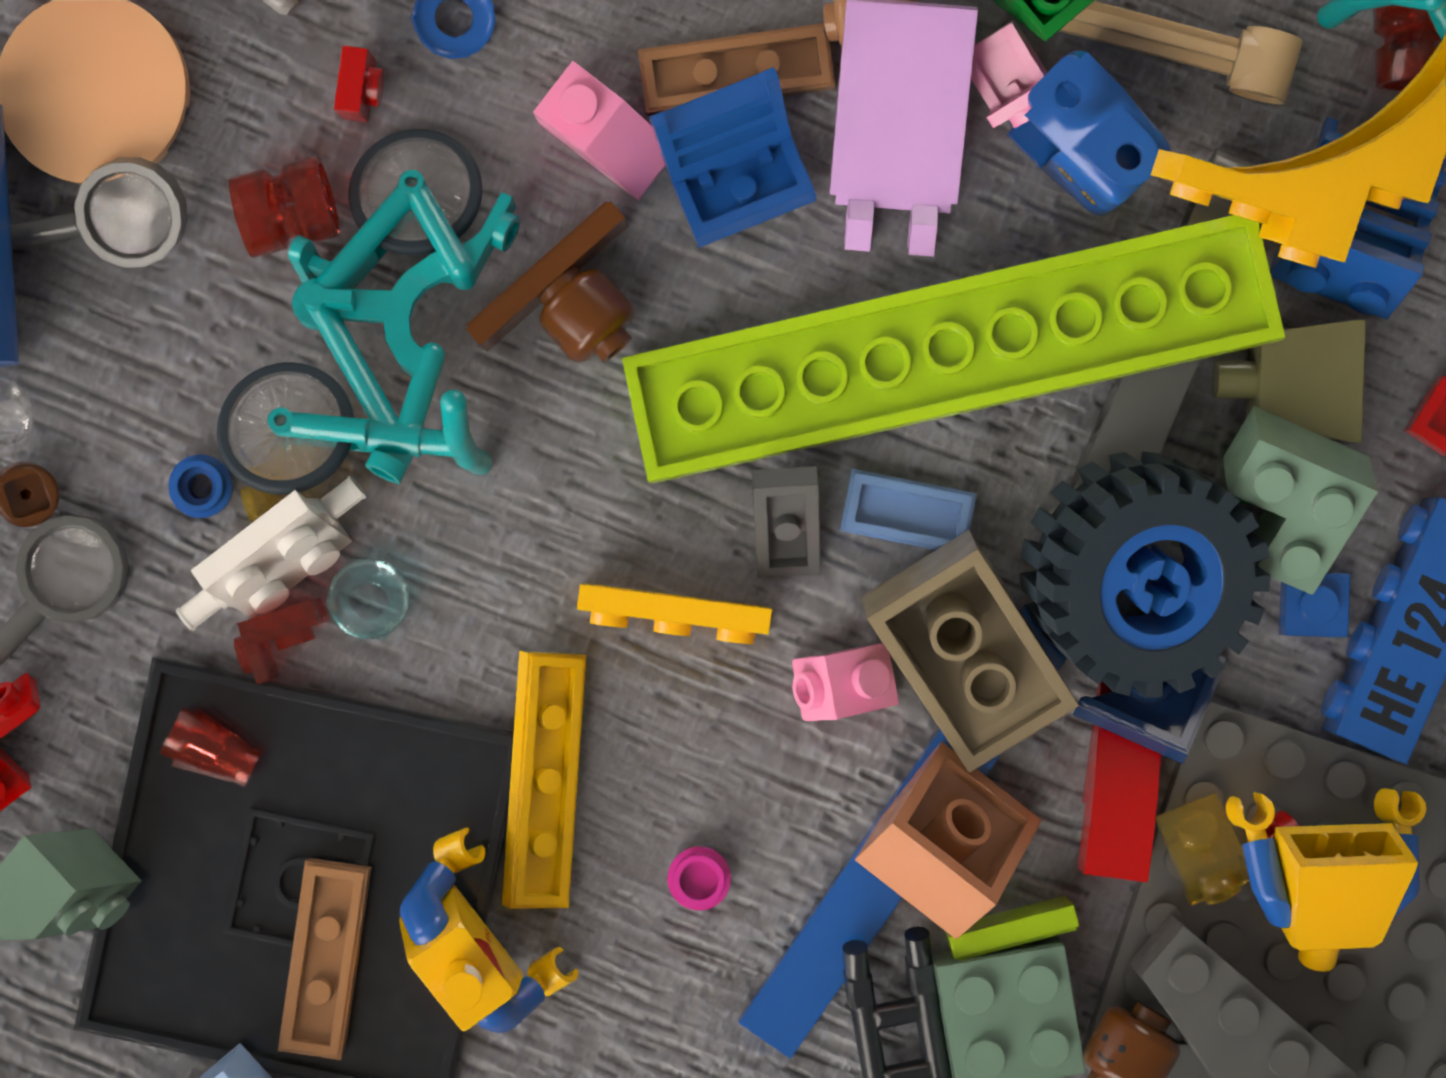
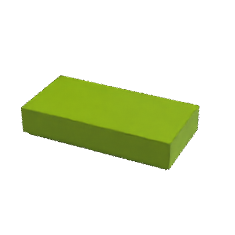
(1015, 928)

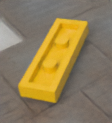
(674, 613)

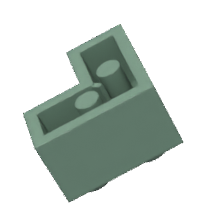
(1308, 491)

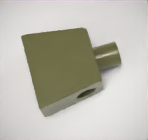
(1305, 379)

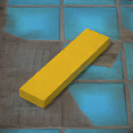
(543, 780)

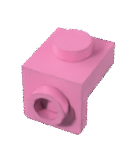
(1005, 73)
(844, 683)

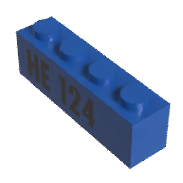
(1401, 649)

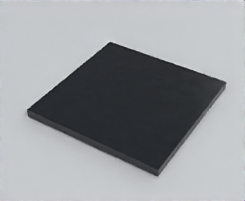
(223, 869)

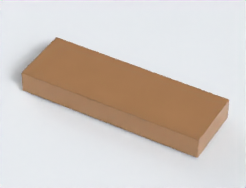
(697, 68)
(324, 958)

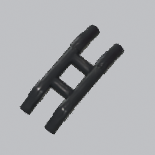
(921, 1008)

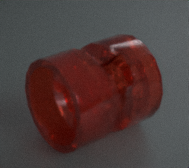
(1397, 59)
(262, 213)

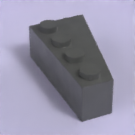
(1224, 1015)

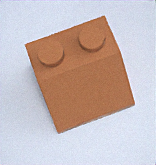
(949, 842)

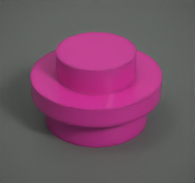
(699, 878)

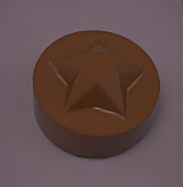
(27, 494)

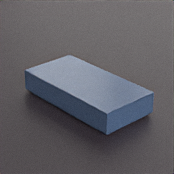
(905, 510)

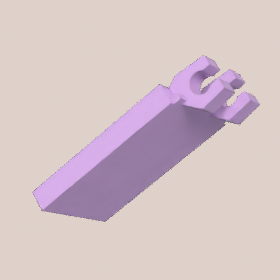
(901, 115)

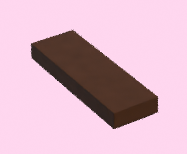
(524, 294)

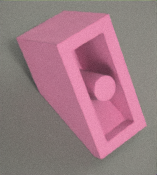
(602, 130)

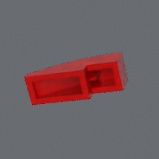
(1119, 806)

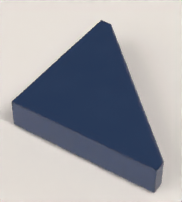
(1157, 723)

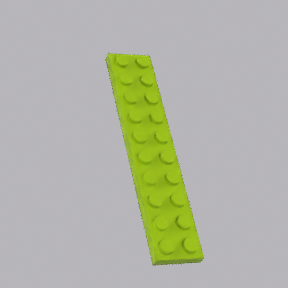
(953, 347)

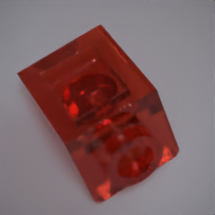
(287, 626)

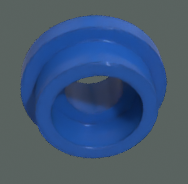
(181, 486)

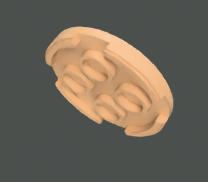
(91, 86)

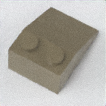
(968, 651)

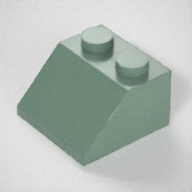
(62, 885)

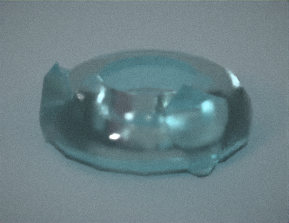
(366, 572)

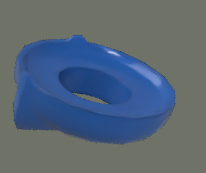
(453, 47)

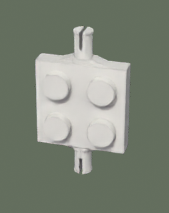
(273, 555)

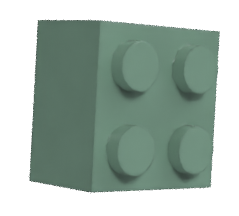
(1009, 1013)

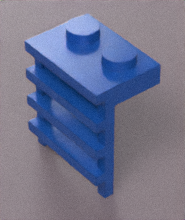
(733, 158)
(1381, 259)

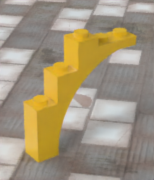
(1319, 196)

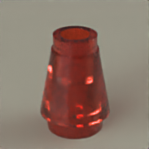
(209, 748)

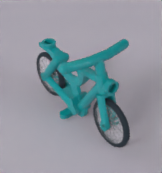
(294, 422)

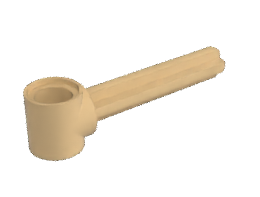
(1256, 63)

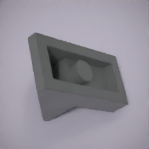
(786, 521)

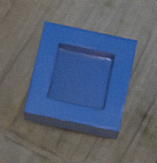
(1316, 614)

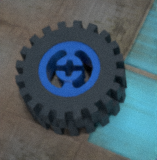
(1098, 549)

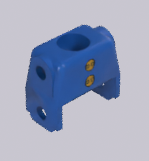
(1088, 134)

